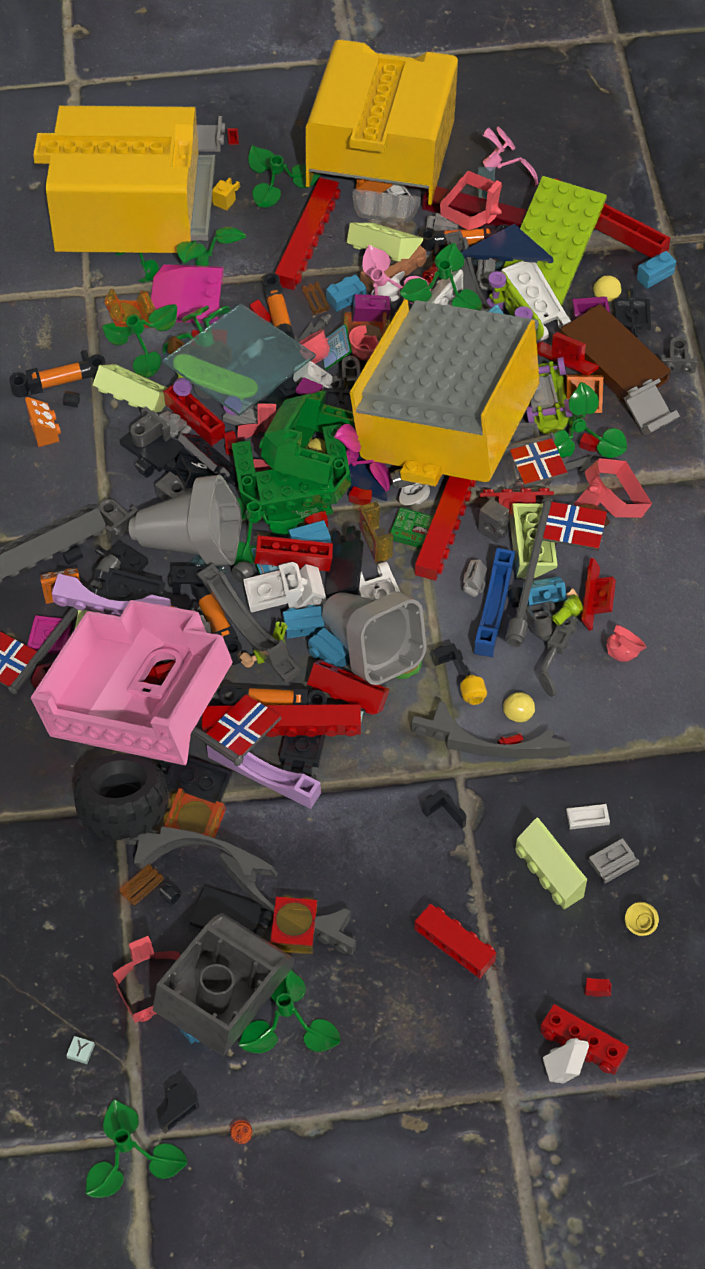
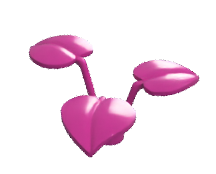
(349, 438)

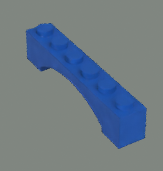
(495, 602)

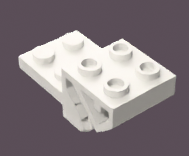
(285, 586)

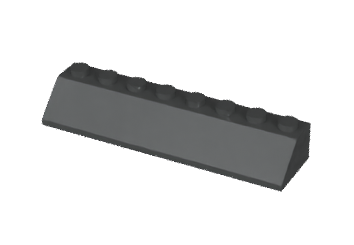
(49, 540)

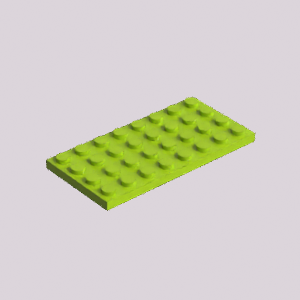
(561, 224)

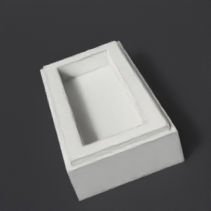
(587, 816)

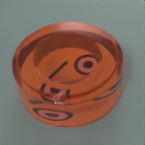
(241, 1132)

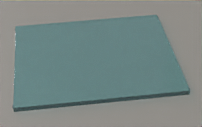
(239, 359)

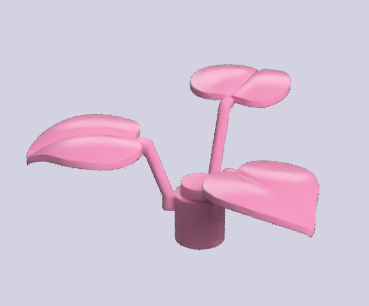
(494, 159)
(375, 263)

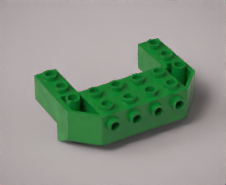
(292, 431)
(288, 493)

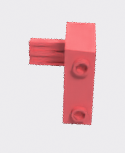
(493, 189)
(266, 414)
(598, 492)
(141, 951)

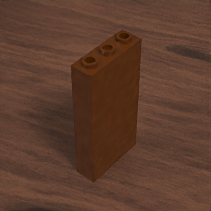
(620, 355)

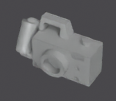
(441, 223)
(485, 268)
(177, 425)
(474, 578)

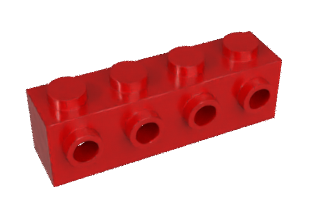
(196, 415)
(280, 551)
(348, 687)
(455, 940)
(602, 1050)

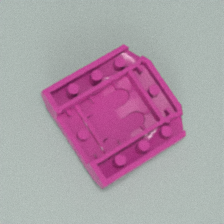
(189, 289)

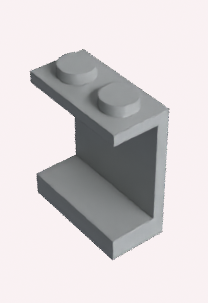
(211, 137)
(649, 407)

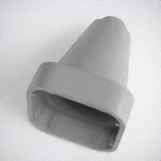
(195, 523)
(380, 634)

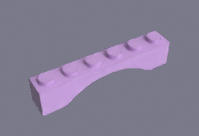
(72, 593)
(292, 785)

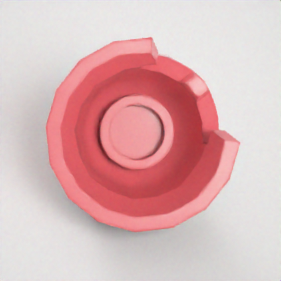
(317, 344)
(361, 344)
(624, 644)

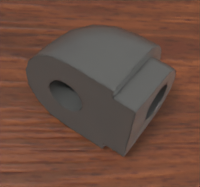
(242, 571)

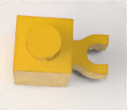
(224, 193)

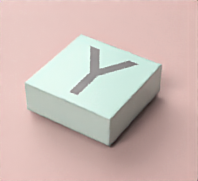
(80, 1050)

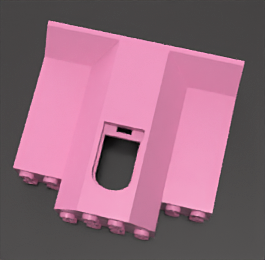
(100, 675)

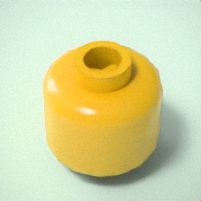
(473, 689)

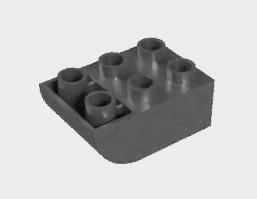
(221, 983)

